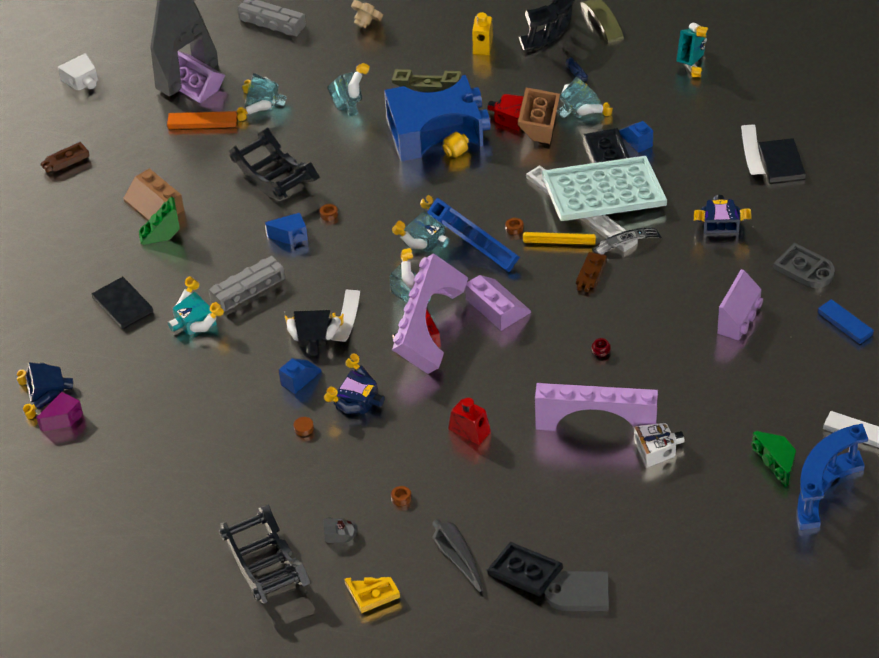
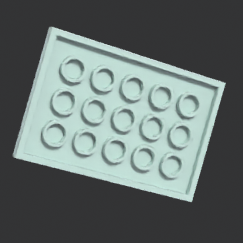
(603, 188)

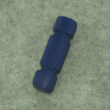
(576, 69)

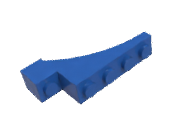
(473, 234)

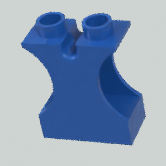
(426, 119)

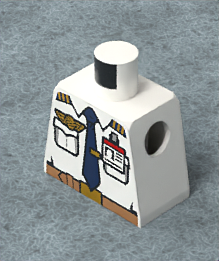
(656, 442)

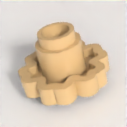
(365, 14)

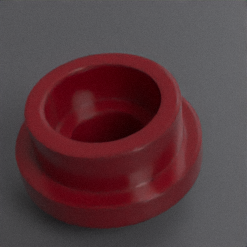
(601, 347)

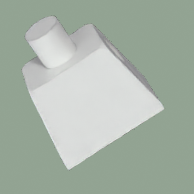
(78, 73)

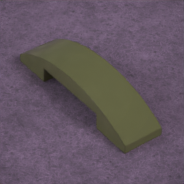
(605, 18)
(425, 82)

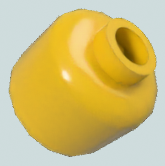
(455, 144)

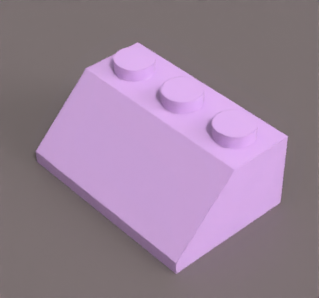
(198, 78)
(495, 301)
(739, 306)

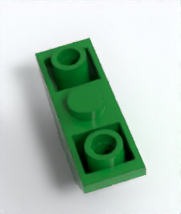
(161, 225)
(776, 454)

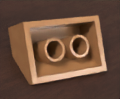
(538, 114)
(149, 193)

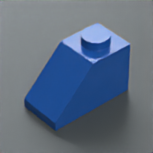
(638, 136)
(287, 229)
(297, 374)

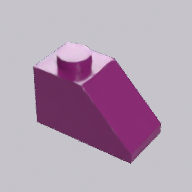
(60, 413)

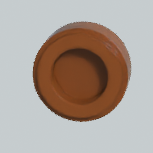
(328, 212)
(514, 226)
(303, 426)
(401, 496)

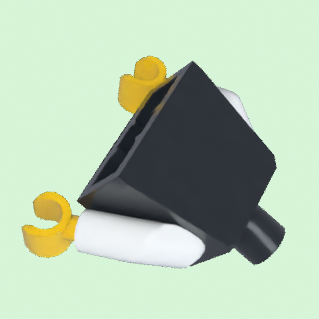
(313, 328)

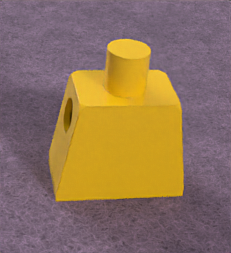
(482, 27)

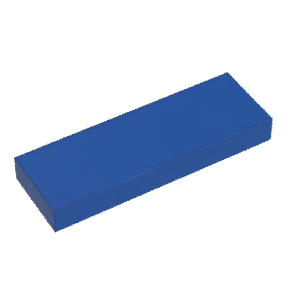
(845, 321)

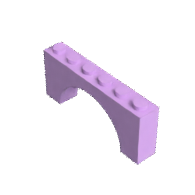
(413, 337)
(559, 400)

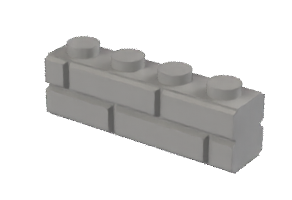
(272, 17)
(247, 283)

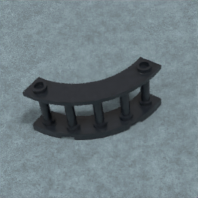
(556, 18)
(299, 172)
(292, 573)

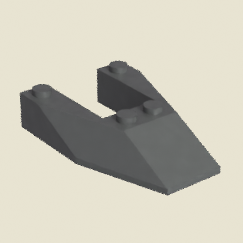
(175, 27)

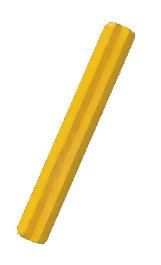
(559, 238)

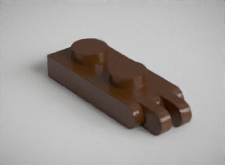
(65, 157)
(590, 271)

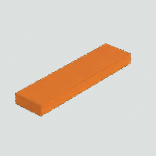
(202, 120)

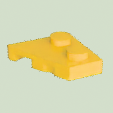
(372, 592)

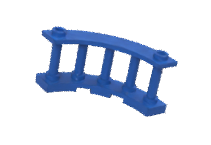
(824, 466)

